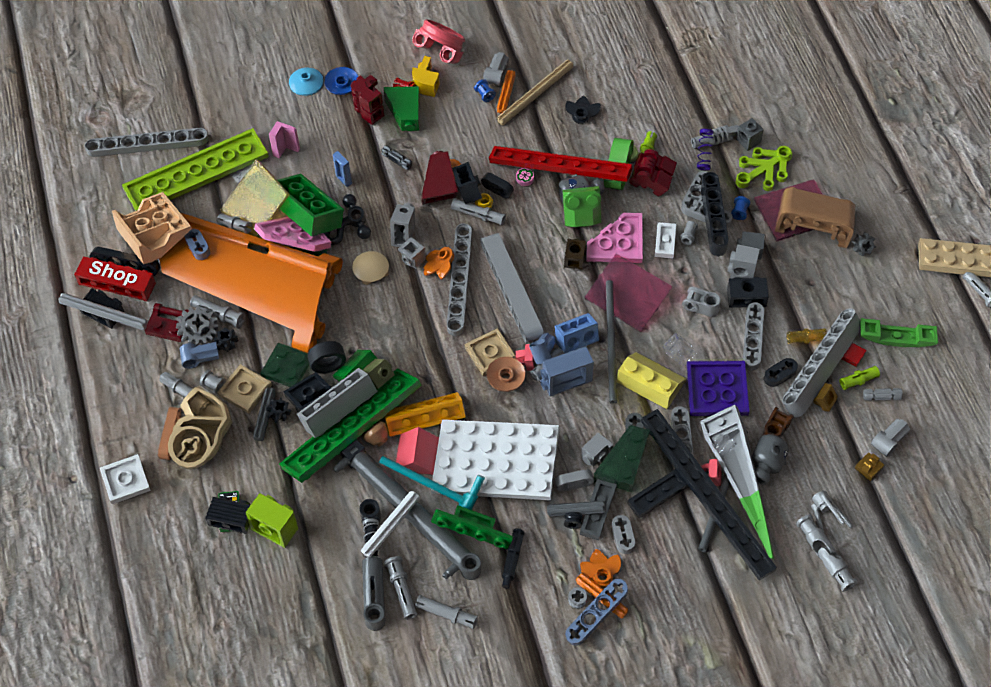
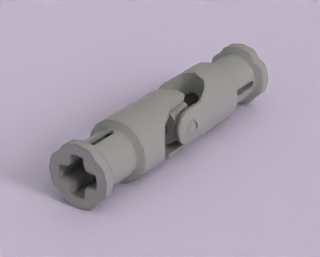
(831, 560)

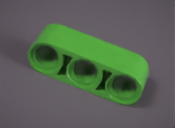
(620, 152)

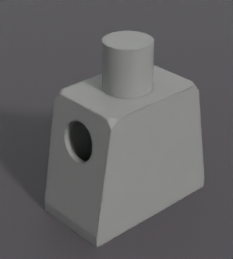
(403, 216)

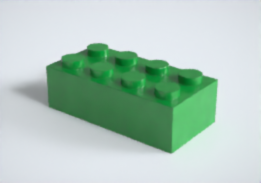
(310, 206)

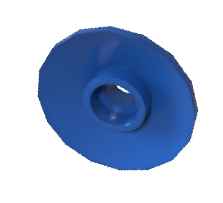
(339, 80)

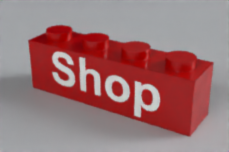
(115, 278)

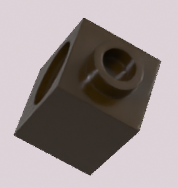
(571, 259)

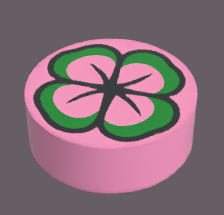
(524, 177)

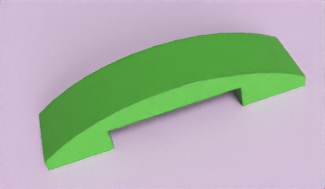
(898, 336)

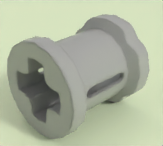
(212, 381)

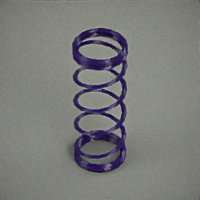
(704, 166)

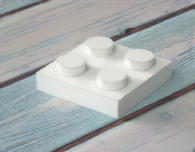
(125, 479)

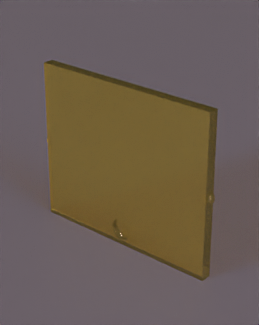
(256, 197)

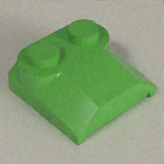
(582, 206)

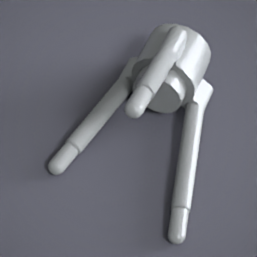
(825, 503)

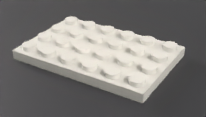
(511, 456)

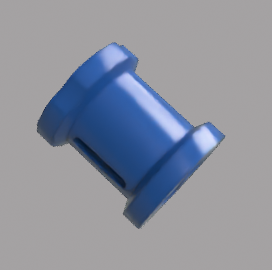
(485, 90)
(740, 208)

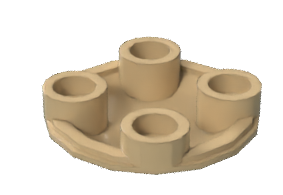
(370, 267)

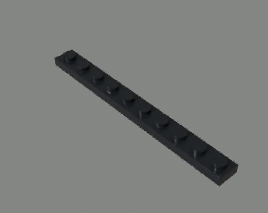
(709, 495)

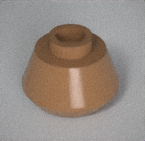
(376, 434)

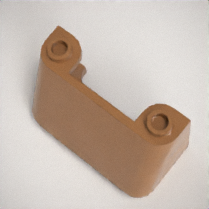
(817, 213)

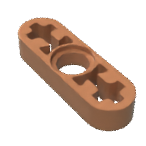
(172, 417)

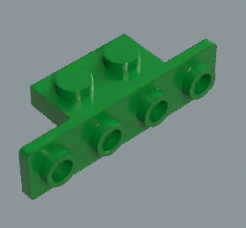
(472, 524)

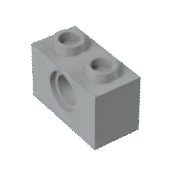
(743, 262)

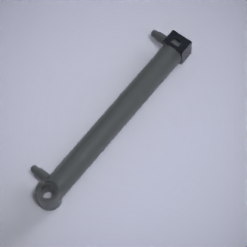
(357, 458)

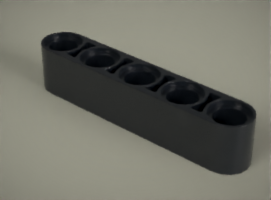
(714, 214)

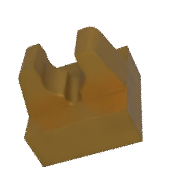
(826, 397)
(869, 466)

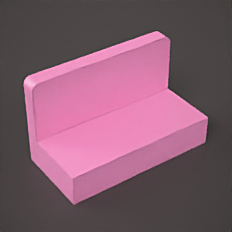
(283, 137)

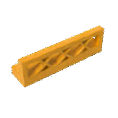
(424, 414)

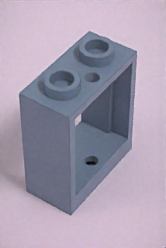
(567, 371)

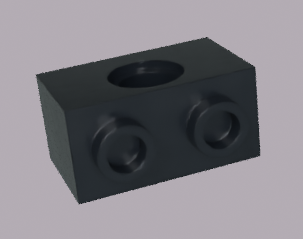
(740, 298)

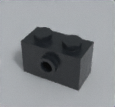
(467, 183)

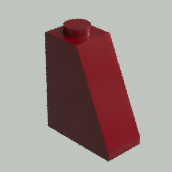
(439, 179)

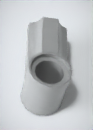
(495, 72)
(889, 439)

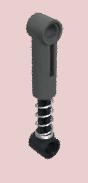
(372, 569)

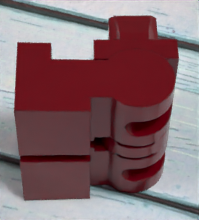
(367, 99)
(653, 172)

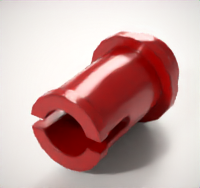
(403, 83)

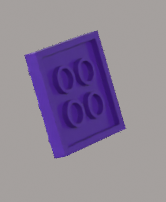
(716, 387)

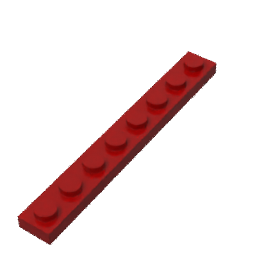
(560, 163)

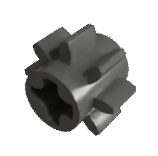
(863, 244)

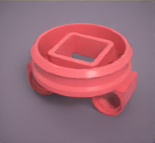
(434, 31)

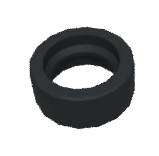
(330, 349)

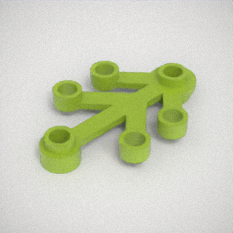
(764, 165)

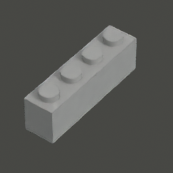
(337, 403)

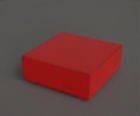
(854, 354)

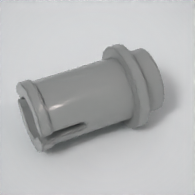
(689, 232)

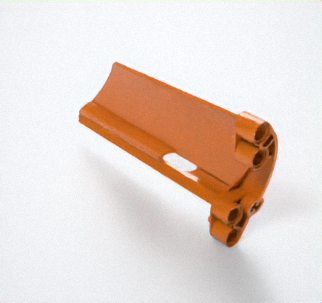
(275, 285)

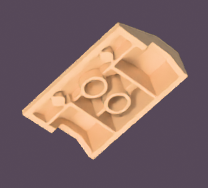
(152, 228)

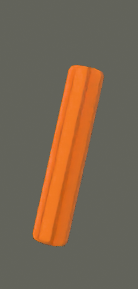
(506, 91)
(594, 589)

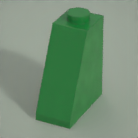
(404, 106)

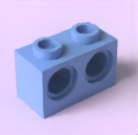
(576, 333)

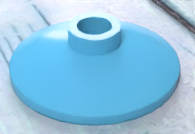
(306, 81)

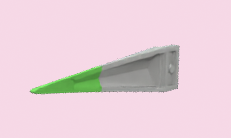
(739, 467)

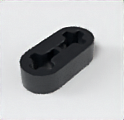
(497, 185)
(783, 375)

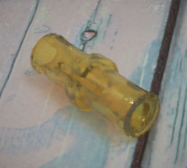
(805, 336)

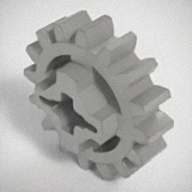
(206, 324)

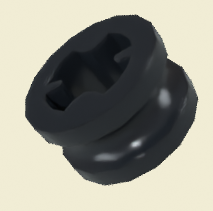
(573, 520)

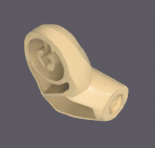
(201, 431)

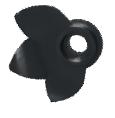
(582, 108)

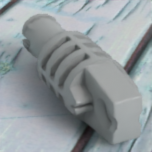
(720, 135)

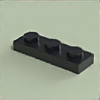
(657, 493)

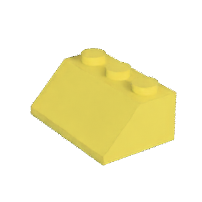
(650, 379)

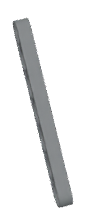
(138, 139)
(459, 286)

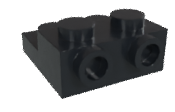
(306, 391)

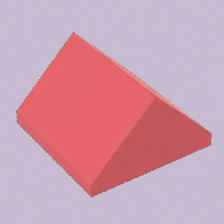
(418, 450)

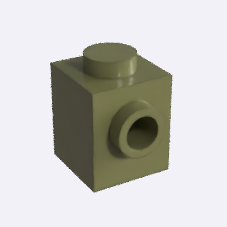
(379, 371)

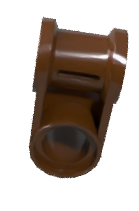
(778, 423)

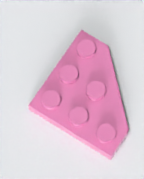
(289, 233)
(619, 238)

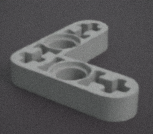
(696, 210)

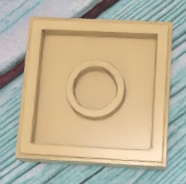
(488, 348)
(244, 388)

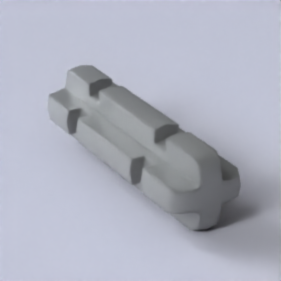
(883, 394)

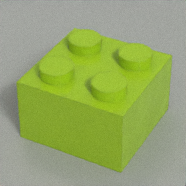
(272, 519)

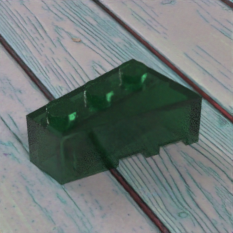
(624, 459)

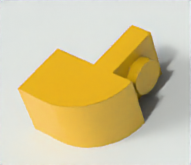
(425, 78)

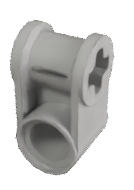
(701, 300)

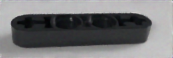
(106, 255)

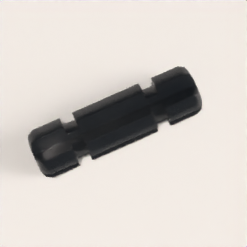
(396, 157)

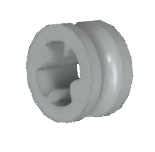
(572, 594)

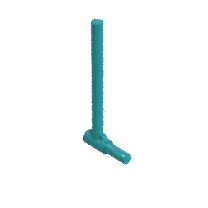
(466, 501)

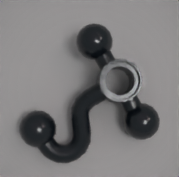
(363, 231)

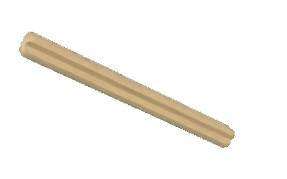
(536, 91)

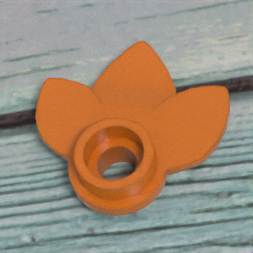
(439, 262)
(601, 566)

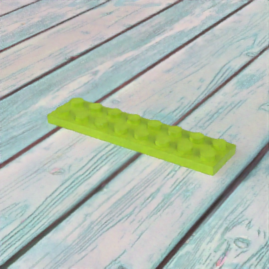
(198, 168)

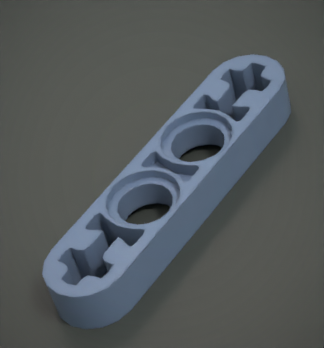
(597, 612)

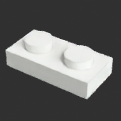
(665, 240)

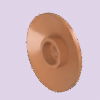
(506, 367)

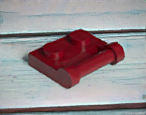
(164, 327)

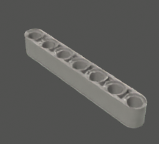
(512, 287)
(822, 363)

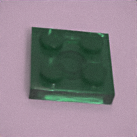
(286, 365)

